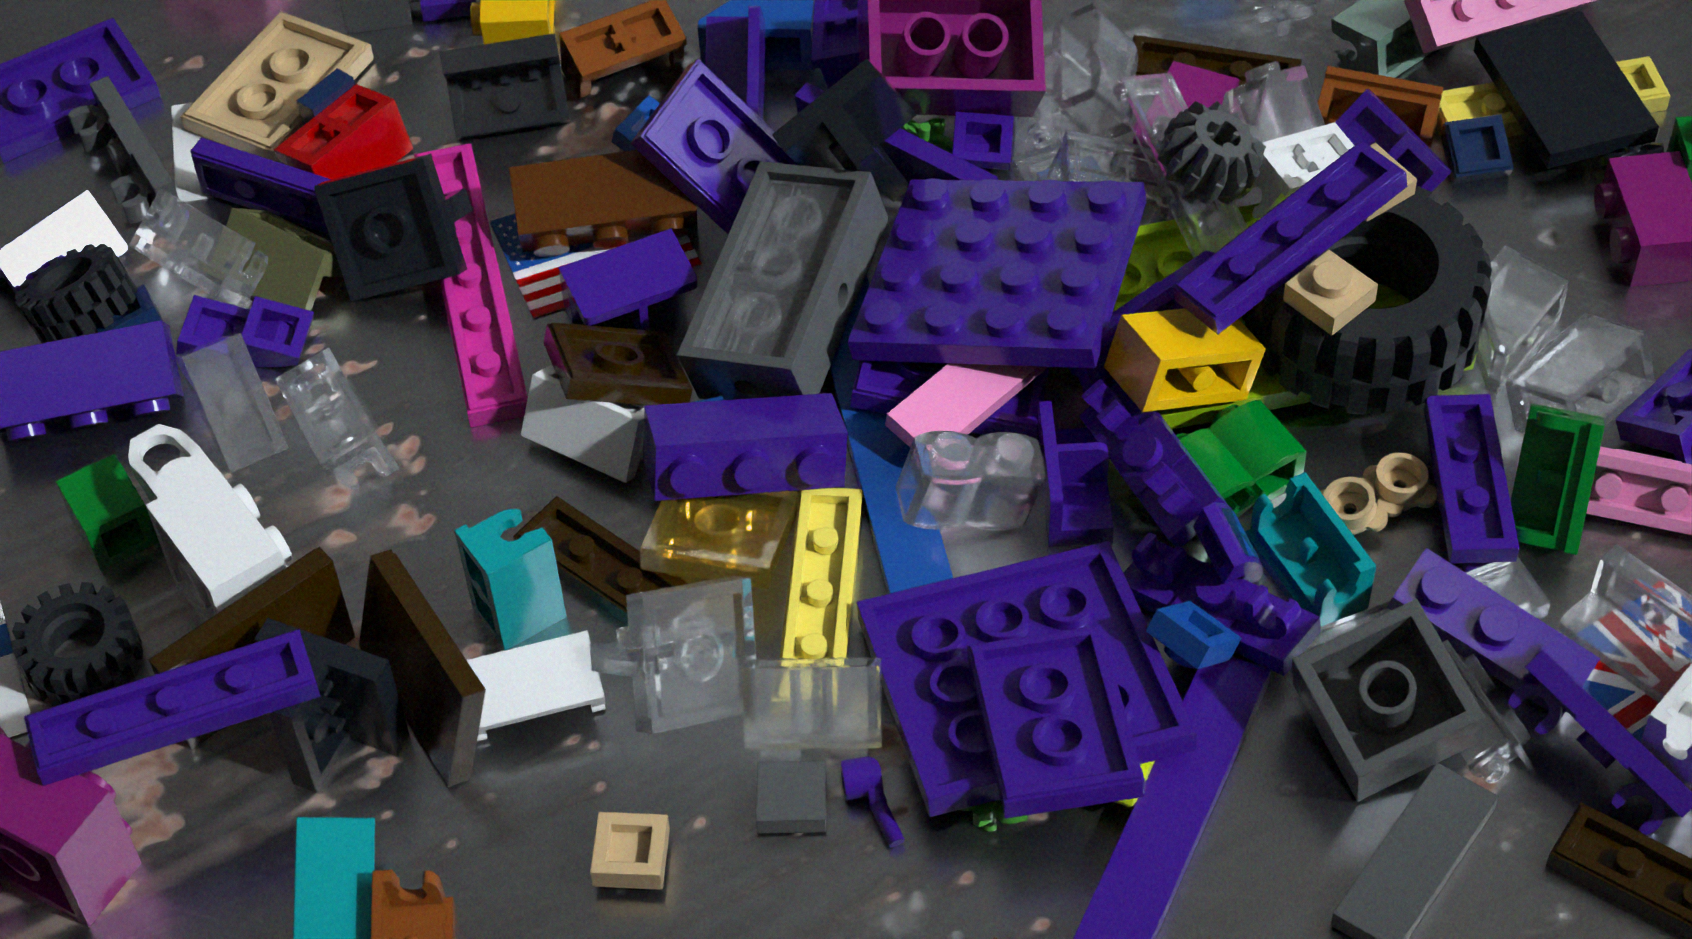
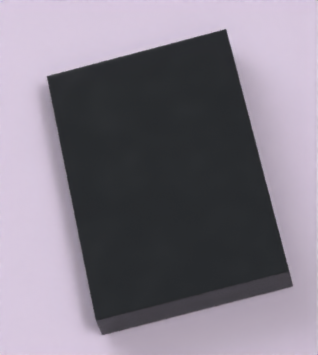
(1565, 89)

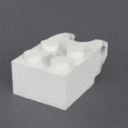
(205, 525)

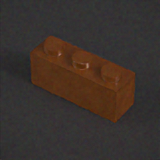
(595, 202)

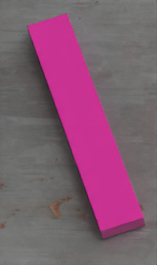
(478, 305)

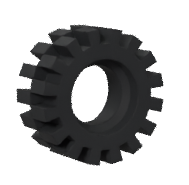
(76, 293)
(68, 617)

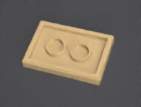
(257, 95)

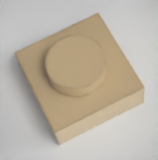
(1330, 292)
(630, 850)

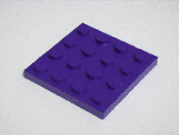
(1000, 273)
(928, 676)

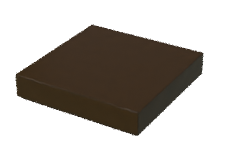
(616, 365)

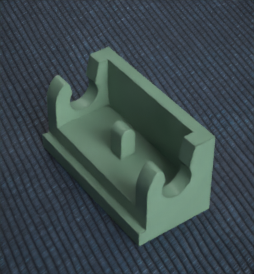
(1381, 37)

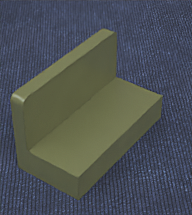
(294, 257)

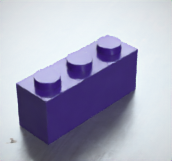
(87, 378)
(744, 446)

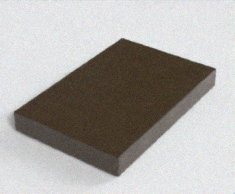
(300, 595)
(431, 675)

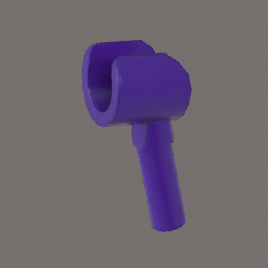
(863, 779)

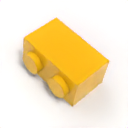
(1179, 362)

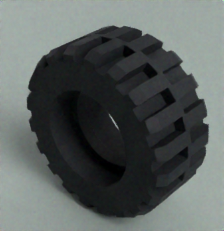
(1393, 351)

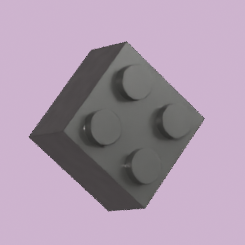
(1387, 699)

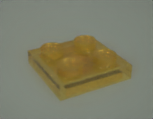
(720, 536)

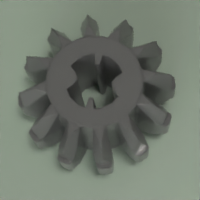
(1211, 153)

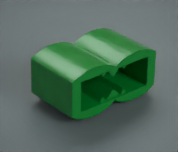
(1246, 454)

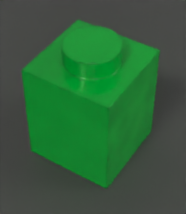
(107, 511)

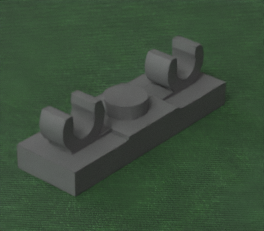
(129, 152)

